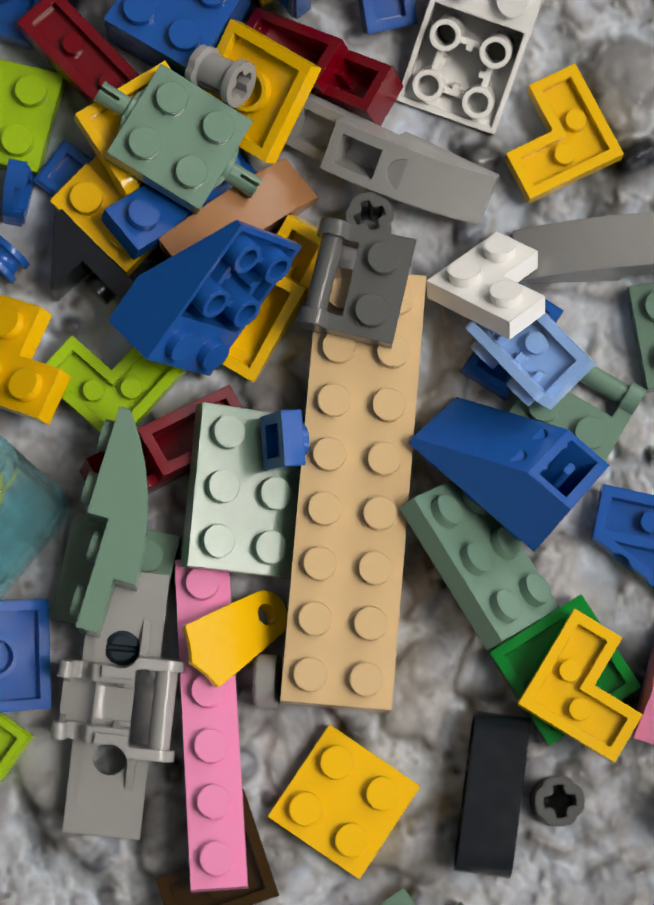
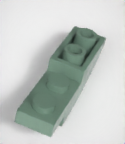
(120, 502)

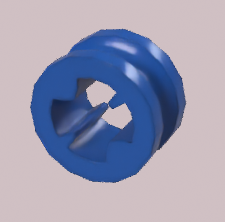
(10, 261)

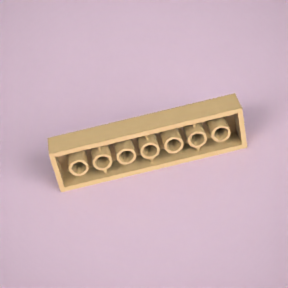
(350, 514)

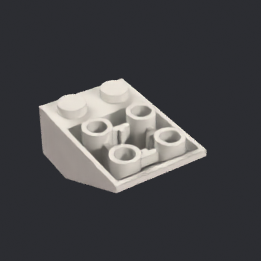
(469, 58)

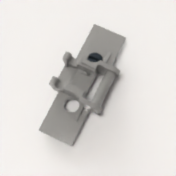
(99, 711)

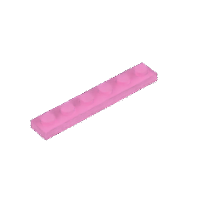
(210, 748)

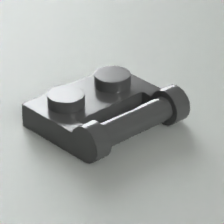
(374, 288)

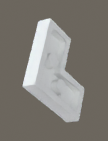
(487, 288)

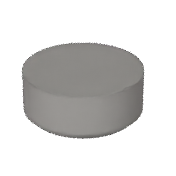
(267, 681)

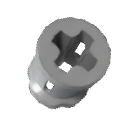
(221, 75)

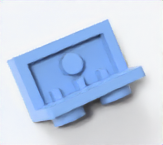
(539, 358)

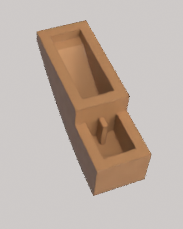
(278, 195)

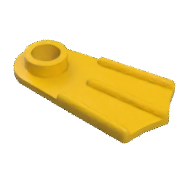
(234, 635)

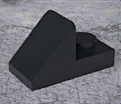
(78, 255)

